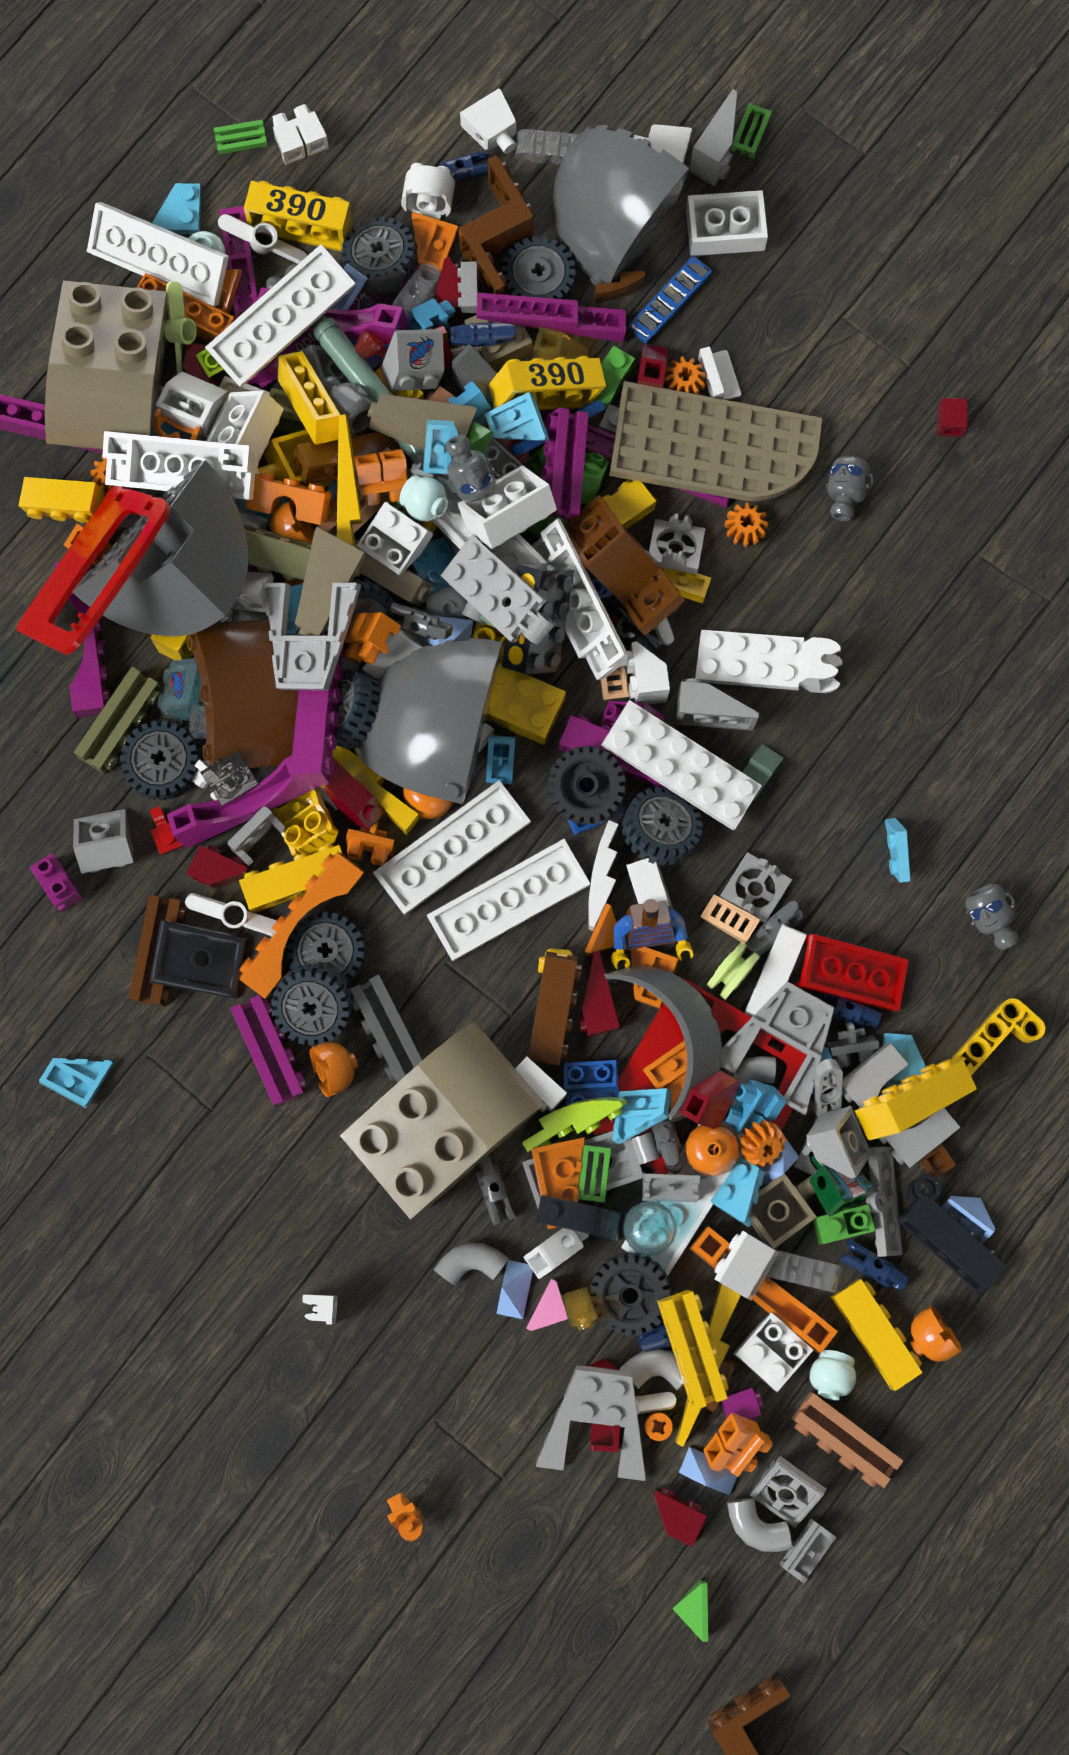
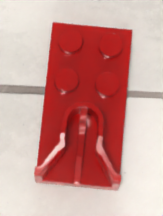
(853, 972)

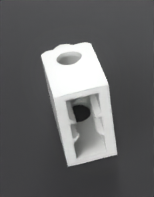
(490, 122)
(670, 138)
(554, 1251)

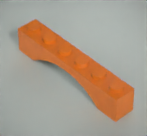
(334, 880)
(771, 1296)

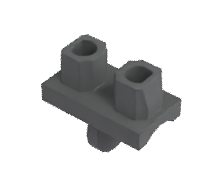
(852, 1043)

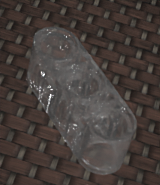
(542, 146)
(419, 288)
(805, 1272)

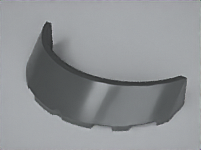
(694, 1018)

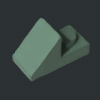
(762, 766)

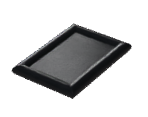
(198, 959)

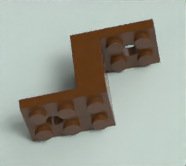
(498, 230)
(623, 565)
(729, 1722)

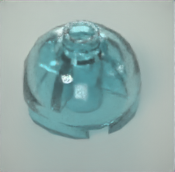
(636, 1222)

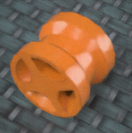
(658, 1422)

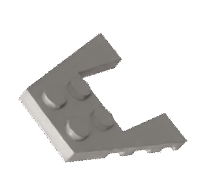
(307, 660)
(796, 1020)
(597, 1398)

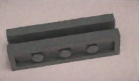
(387, 1027)

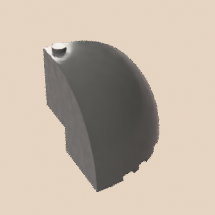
(612, 198)
(189, 569)
(433, 717)

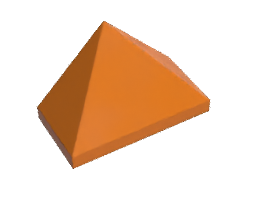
(603, 934)

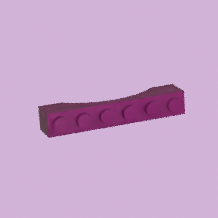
(379, 319)
(88, 686)
(204, 820)

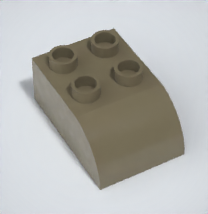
(104, 363)
(442, 1120)

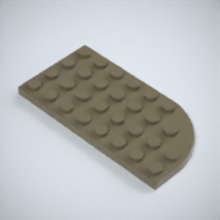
(711, 444)

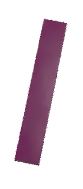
(240, 258)
(553, 314)

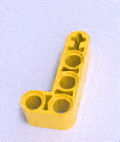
(1005, 1026)

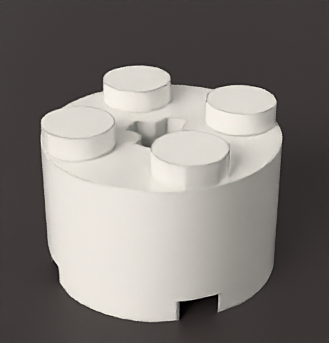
(428, 190)

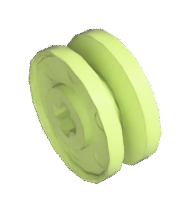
(733, 970)

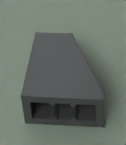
(472, 367)

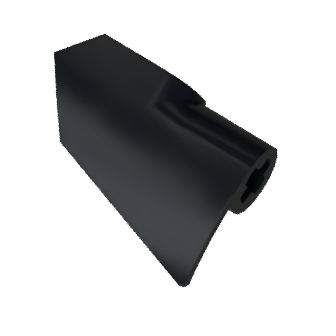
(648, 641)

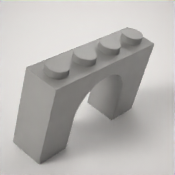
(914, 1141)

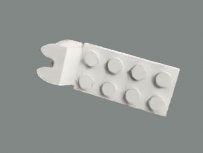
(768, 661)

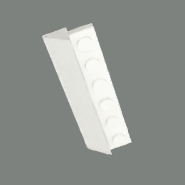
(164, 461)
(587, 619)

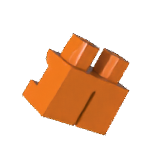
(376, 479)
(368, 636)
(736, 1445)

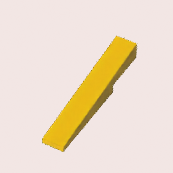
(348, 496)
(396, 810)
(722, 1310)

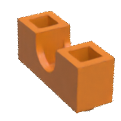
(311, 501)

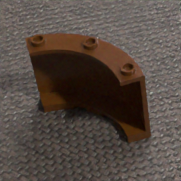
(241, 694)

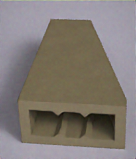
(407, 417)
(328, 563)
(407, 585)

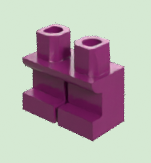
(56, 882)

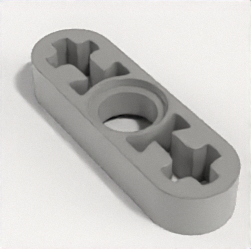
(822, 1083)

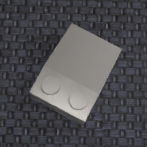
(714, 146)
(706, 706)

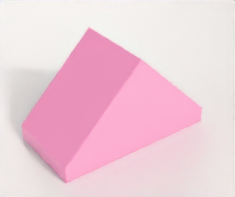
(550, 1308)

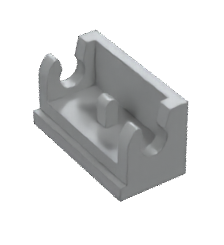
(670, 1187)
(807, 1550)

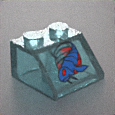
(181, 689)

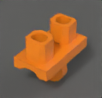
(372, 841)
(405, 1517)

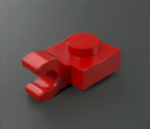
(163, 834)

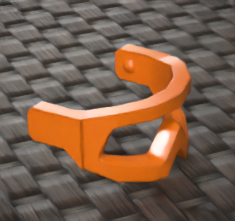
(159, 418)

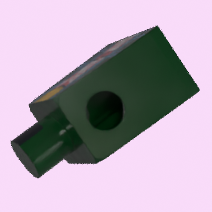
(837, 1190)

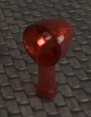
(369, 345)

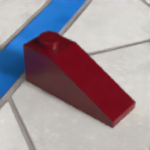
(352, 798)
(598, 1007)

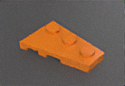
(559, 1169)

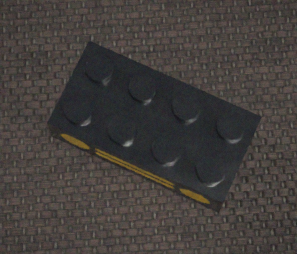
(555, 586)

